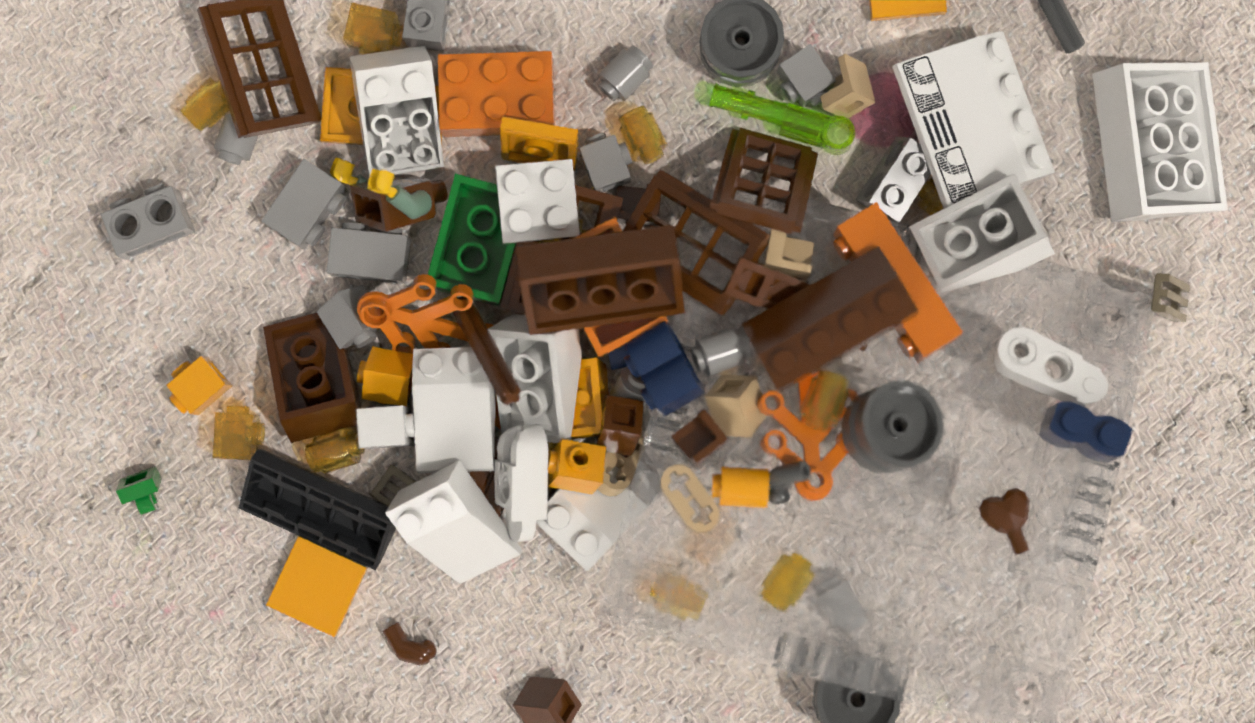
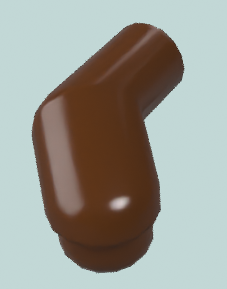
(409, 650)

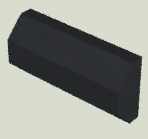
(316, 509)

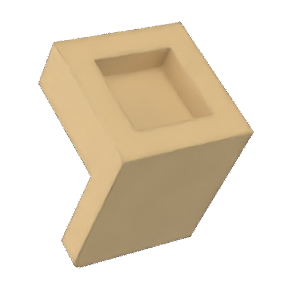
(851, 90)
(789, 254)
(735, 405)

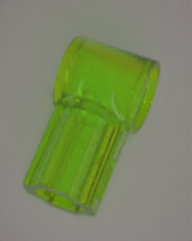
(812, 128)

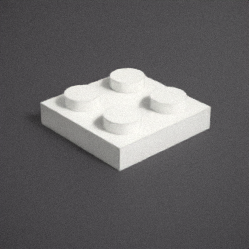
(537, 201)

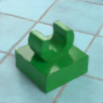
(140, 488)

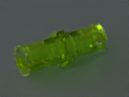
(747, 104)

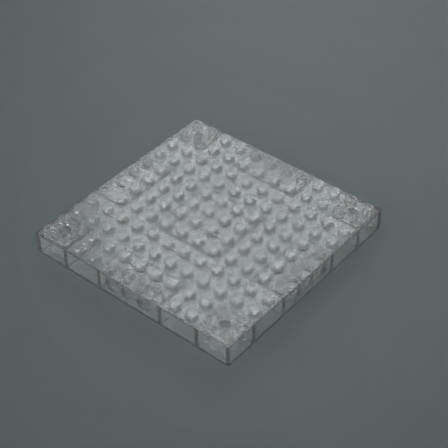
(908, 576)

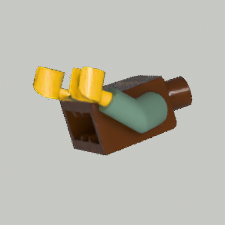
(387, 199)

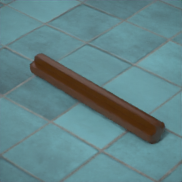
(488, 354)

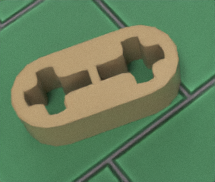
(626, 471)
(697, 493)

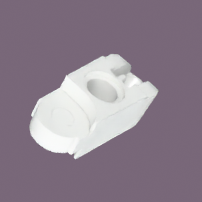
(1078, 381)
(522, 479)

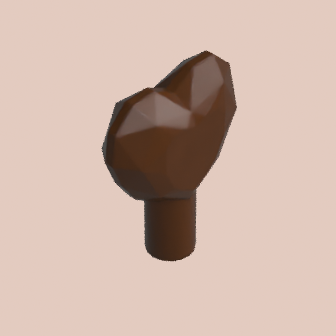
(1008, 516)

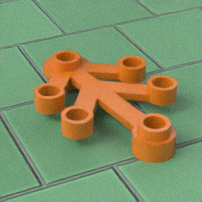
(421, 320)
(808, 438)

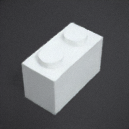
(385, 427)

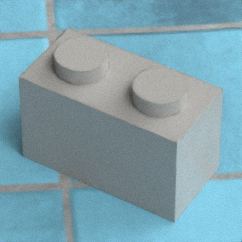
(305, 205)
(368, 254)

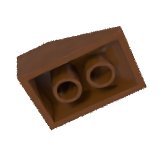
(310, 378)

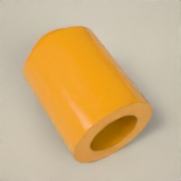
(741, 487)

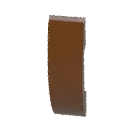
(763, 284)

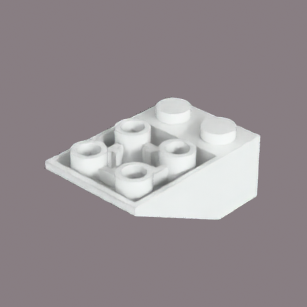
(397, 110)

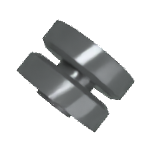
(737, 63)
(892, 427)
(834, 706)

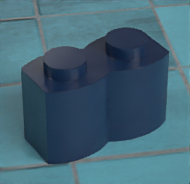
(664, 369)
(1095, 437)

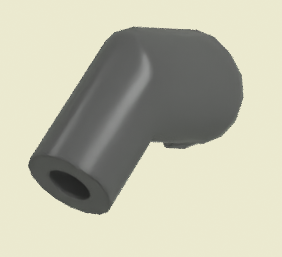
(782, 478)

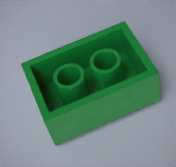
(471, 242)

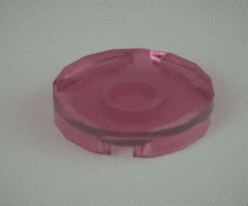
(879, 123)

